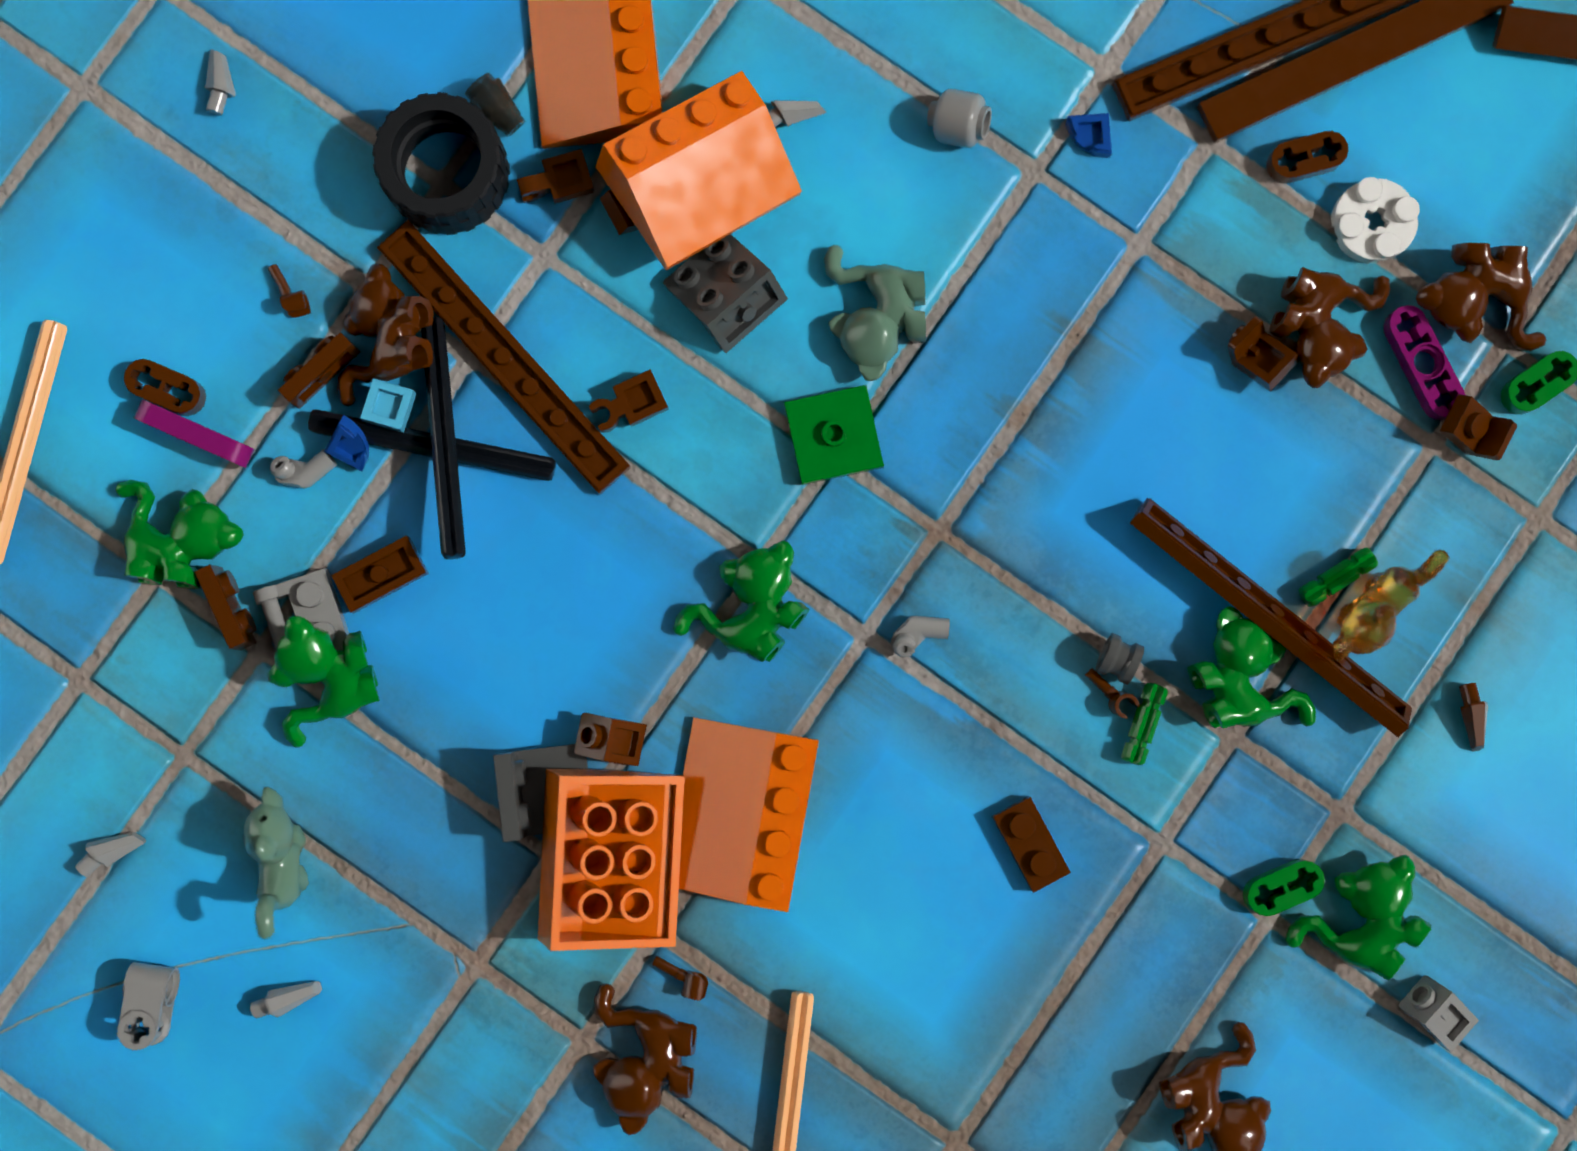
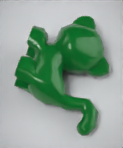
(196, 532)
(760, 582)
(1243, 653)
(309, 657)
(1381, 896)

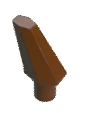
(1474, 715)

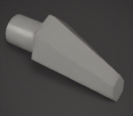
(218, 83)
(794, 111)
(108, 851)
(284, 999)

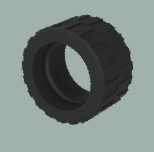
(411, 125)

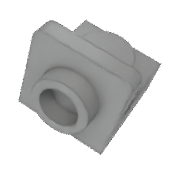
(1438, 1012)

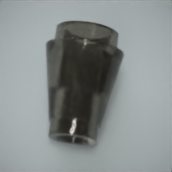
(495, 103)

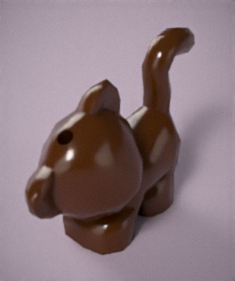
(1461, 298)
(385, 313)
(1324, 343)
(636, 1083)
(1227, 1124)

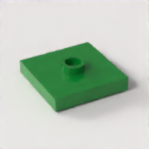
(834, 435)

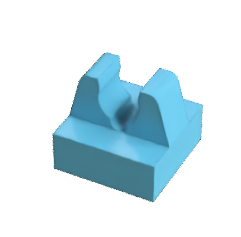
(388, 405)

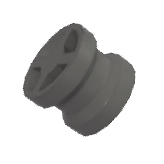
(1119, 658)

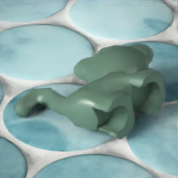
(871, 333)
(276, 846)

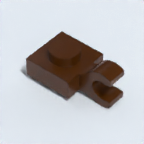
(564, 177)

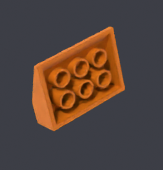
(593, 69)
(700, 170)
(744, 812)
(610, 859)

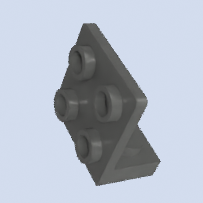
(726, 290)
(522, 786)

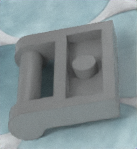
(311, 598)

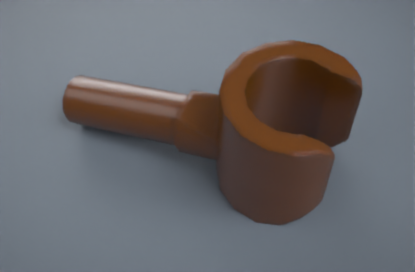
(294, 303)
(1111, 693)
(694, 983)

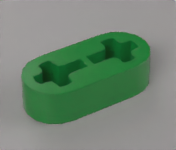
(1544, 390)
(1287, 896)

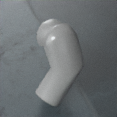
(299, 473)

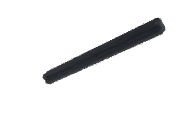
(420, 443)
(444, 444)

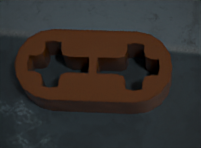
(1304, 148)
(169, 379)

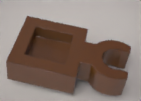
(636, 399)

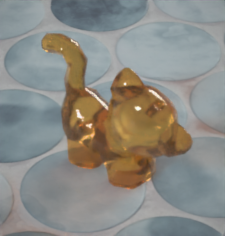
(1371, 618)

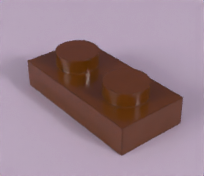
(307, 380)
(379, 574)
(233, 621)
(1031, 844)

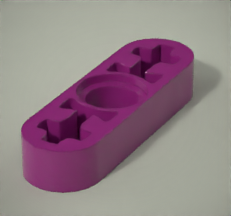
(1431, 345)
(194, 433)

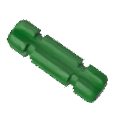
(1338, 577)
(1144, 724)

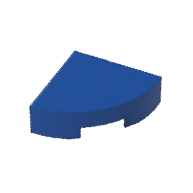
(1091, 133)
(349, 444)

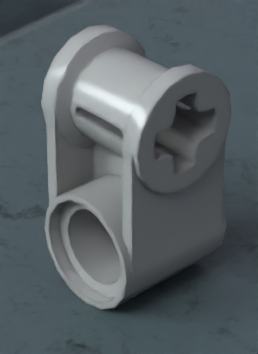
(148, 998)

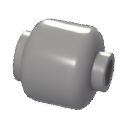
(959, 118)

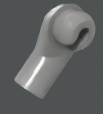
(915, 630)

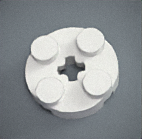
(1397, 211)

